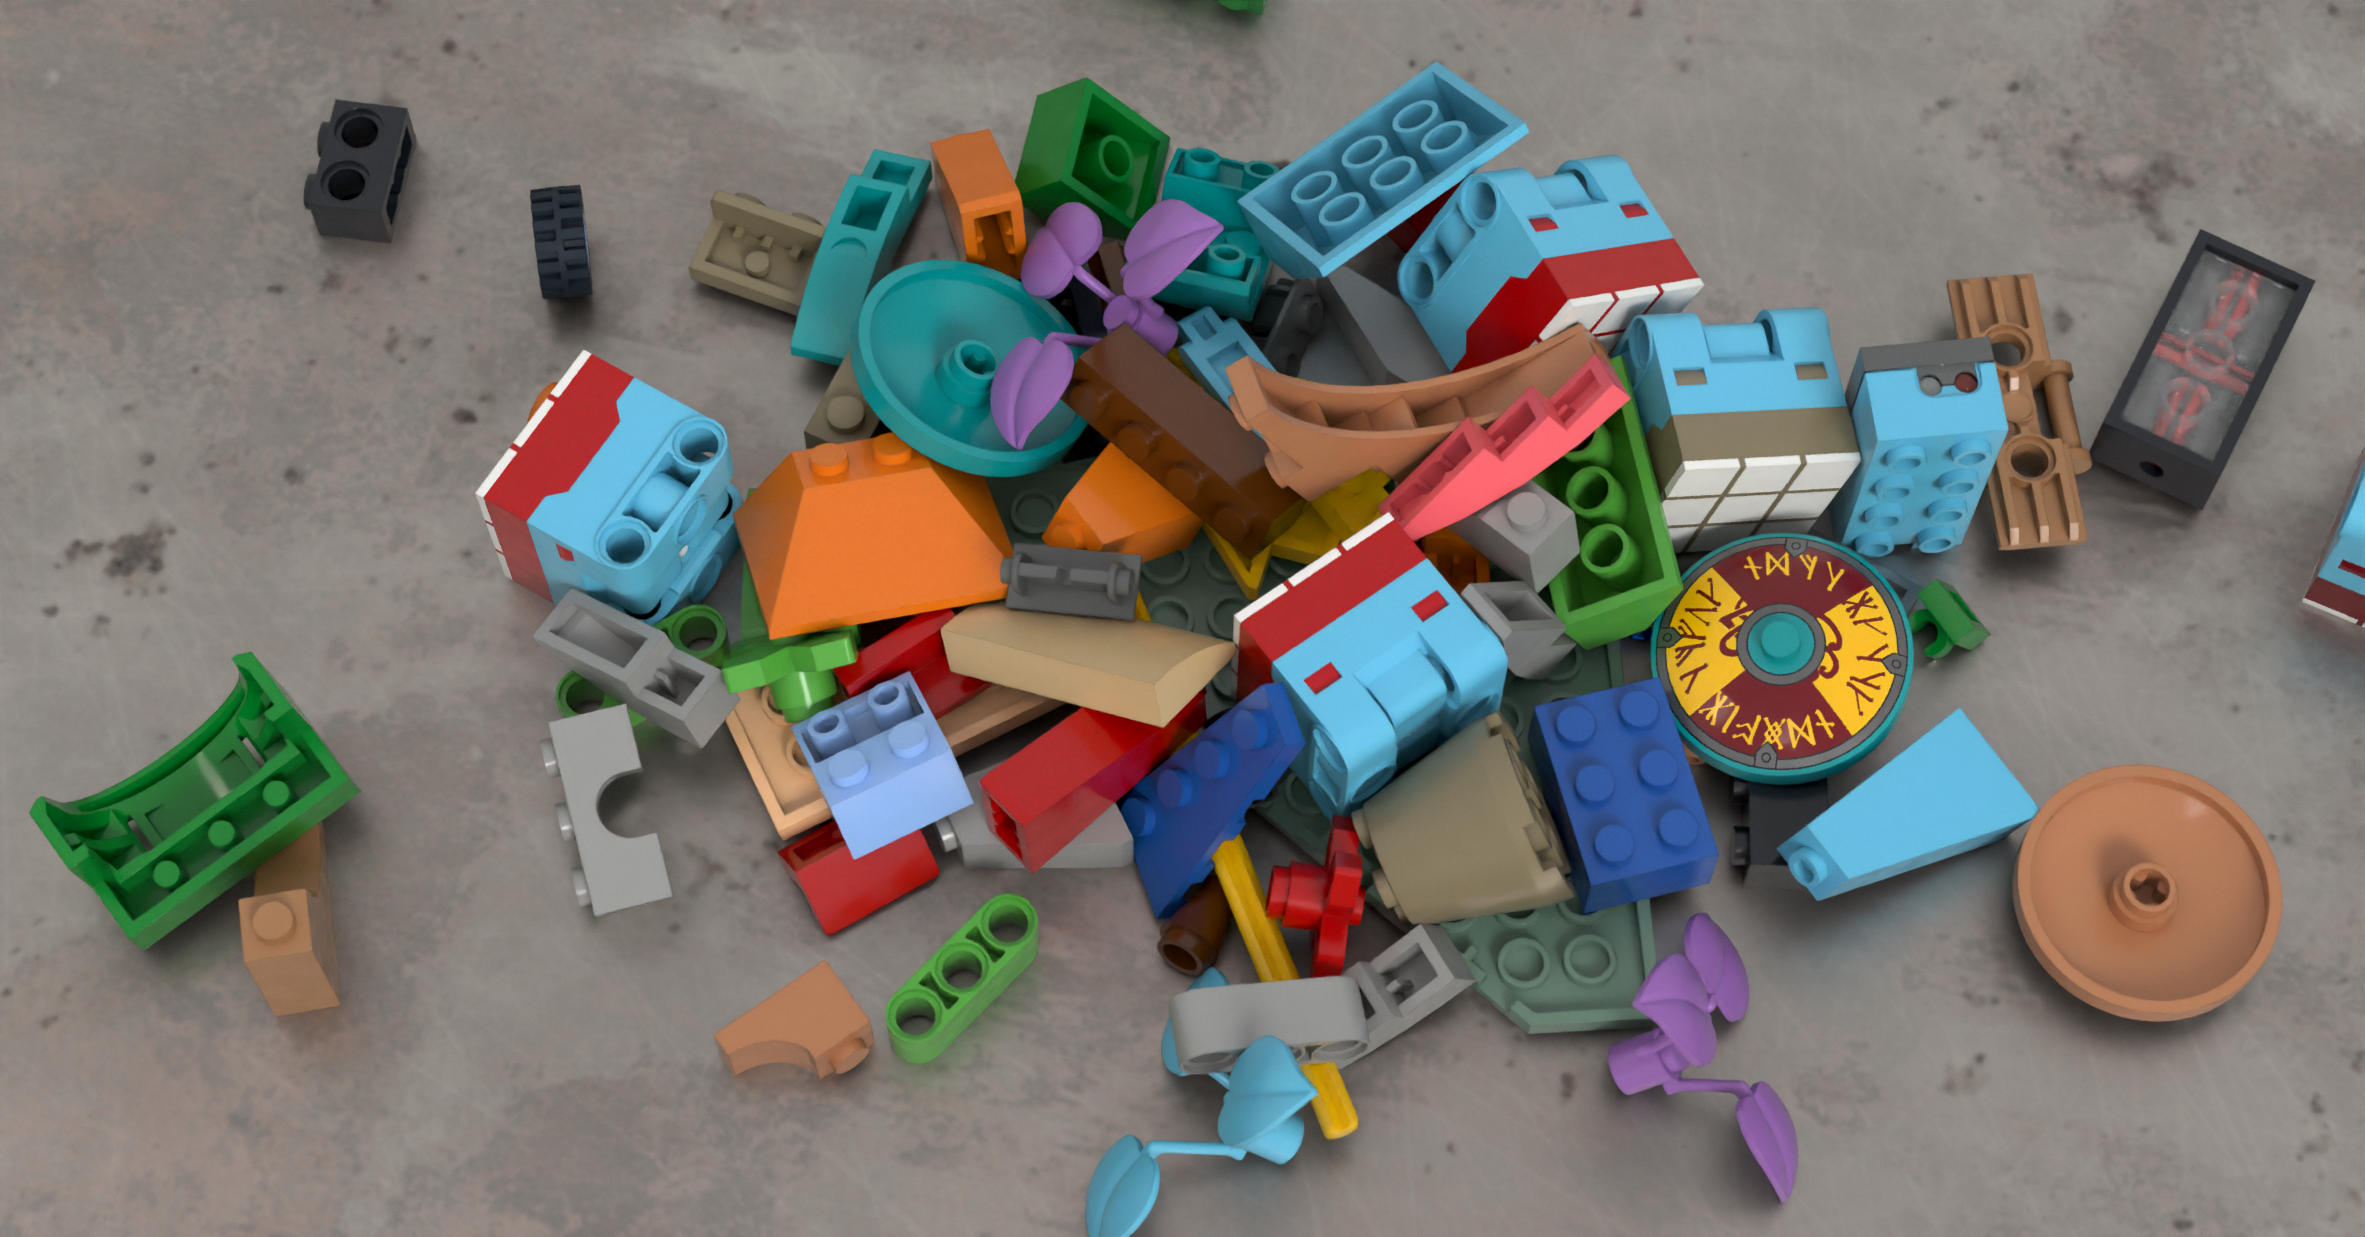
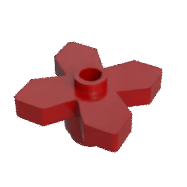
(1322, 897)

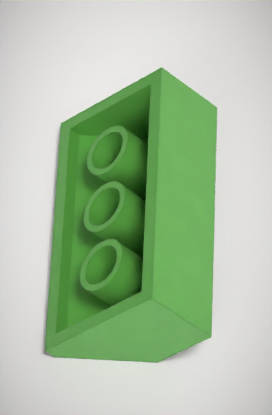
(1626, 550)

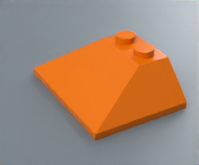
(868, 537)

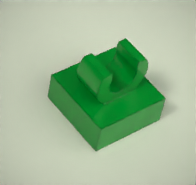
(1952, 617)

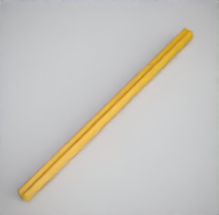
(1273, 959)

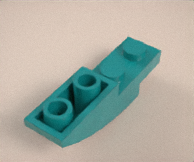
(857, 251)

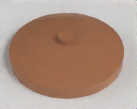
(2147, 893)

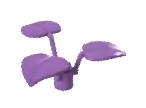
(1157, 252)
(1679, 1000)

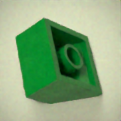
(1091, 153)

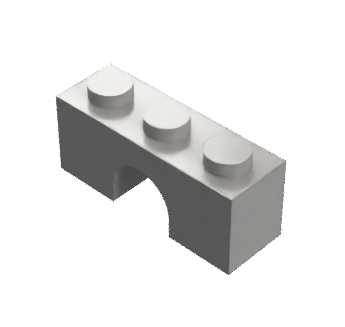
(588, 756)

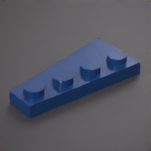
(1203, 793)

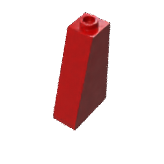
(1074, 775)

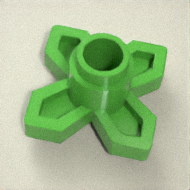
(794, 668)

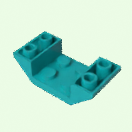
(1234, 265)

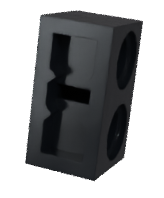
(372, 171)

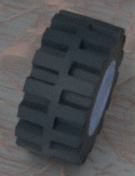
(561, 242)

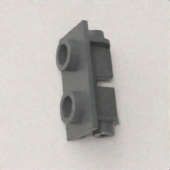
(1290, 317)
(1072, 581)

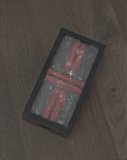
(2201, 369)

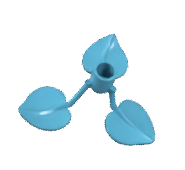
(1256, 1118)

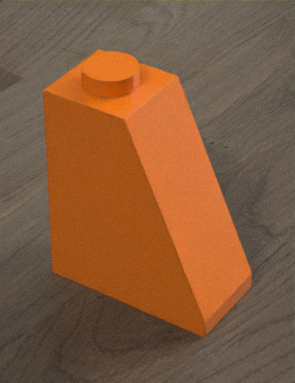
(980, 201)
(1121, 511)

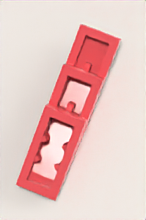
(1484, 465)

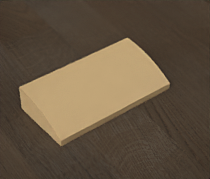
(1091, 662)

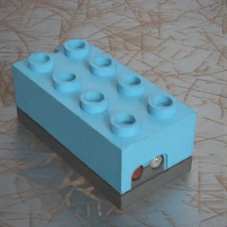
(1927, 442)

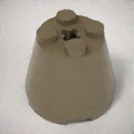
(1465, 832)

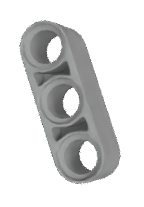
(1314, 1016)

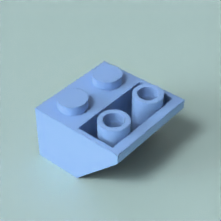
(882, 764)

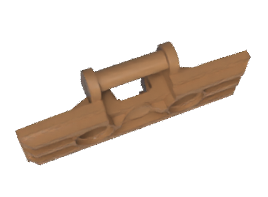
(2042, 507)

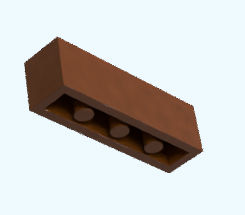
(1182, 439)

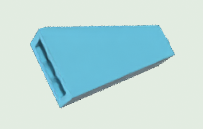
(1917, 809)

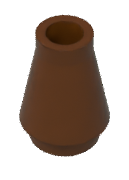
(1197, 930)

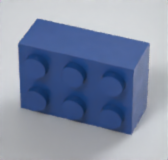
(1622, 795)

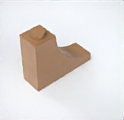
(291, 929)

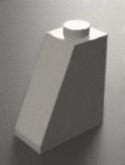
(1100, 845)

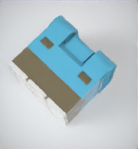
(1740, 422)

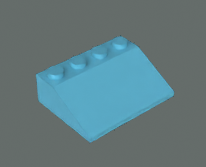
(1377, 172)

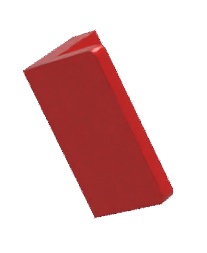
(916, 649)
(849, 889)

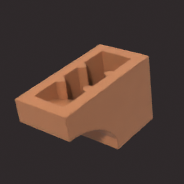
(802, 1024)

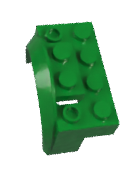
(202, 809)

